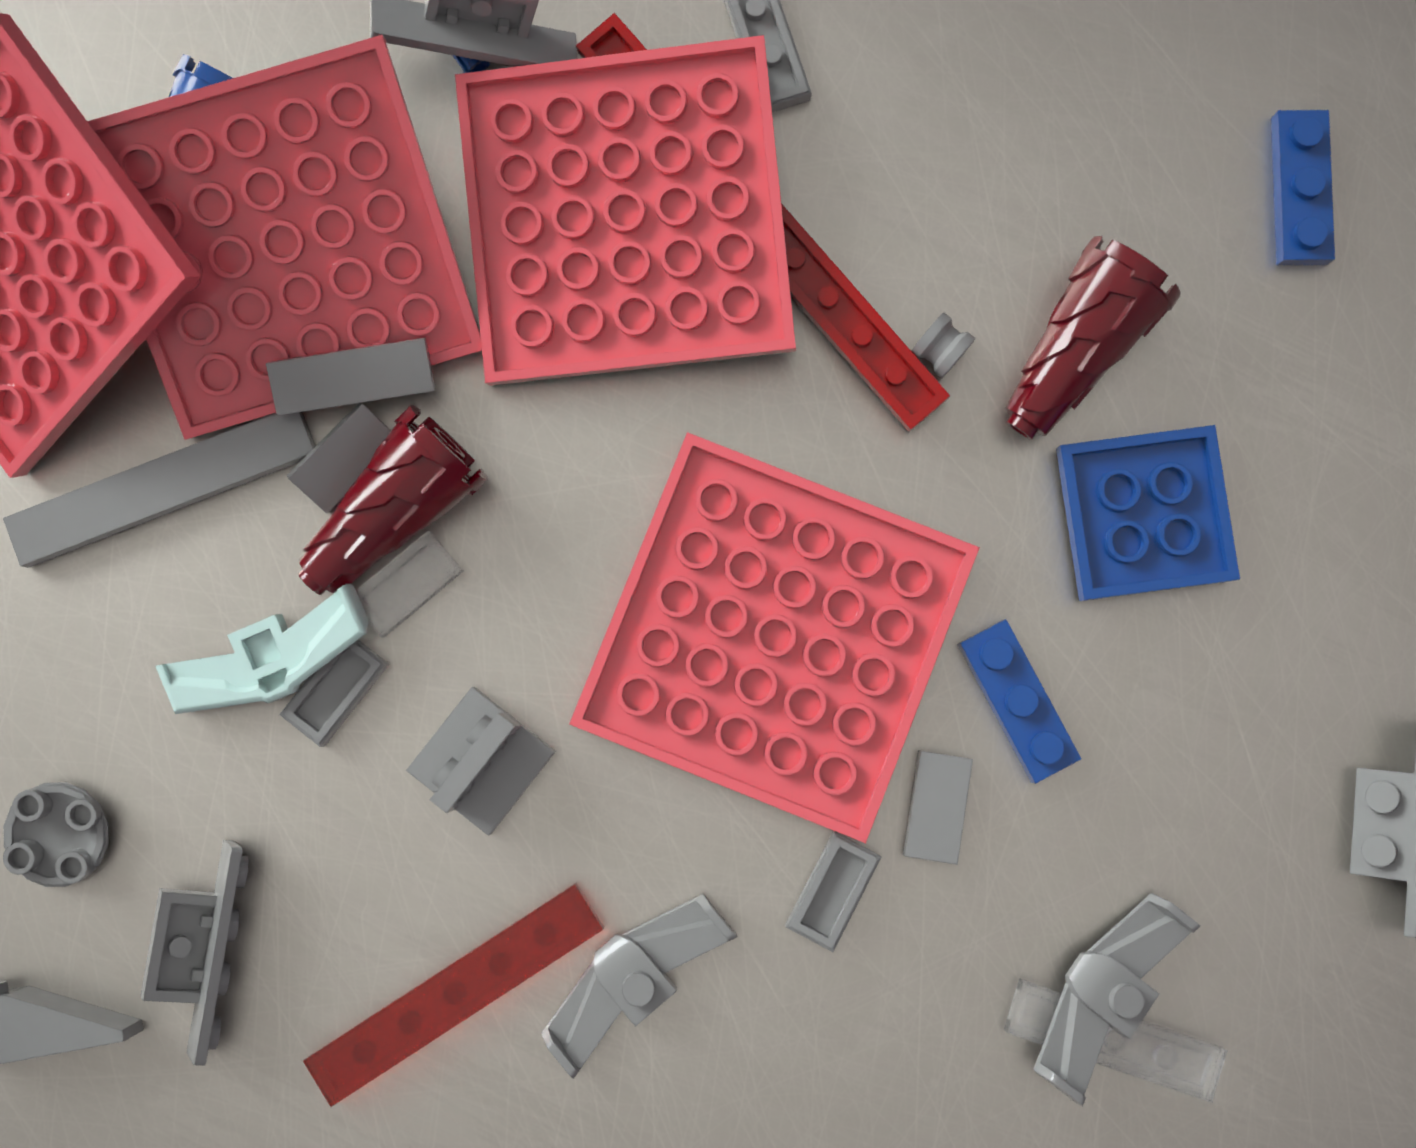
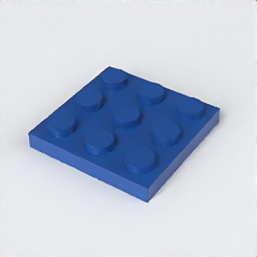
(1147, 513)

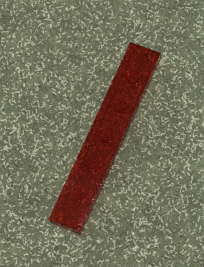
(453, 994)

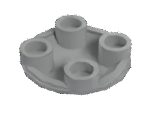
(55, 834)

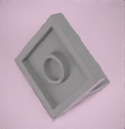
(480, 761)

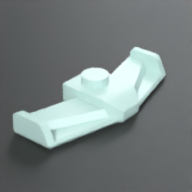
(267, 658)

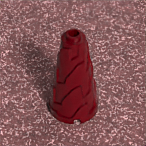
(1097, 321)
(405, 487)

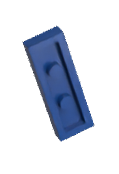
(1302, 187)
(1019, 701)

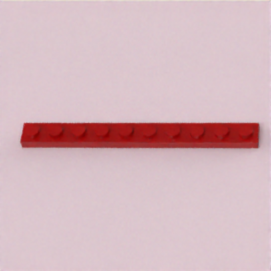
(827, 294)

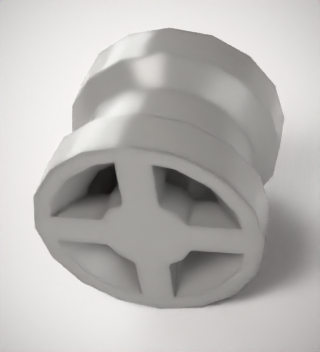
(942, 345)

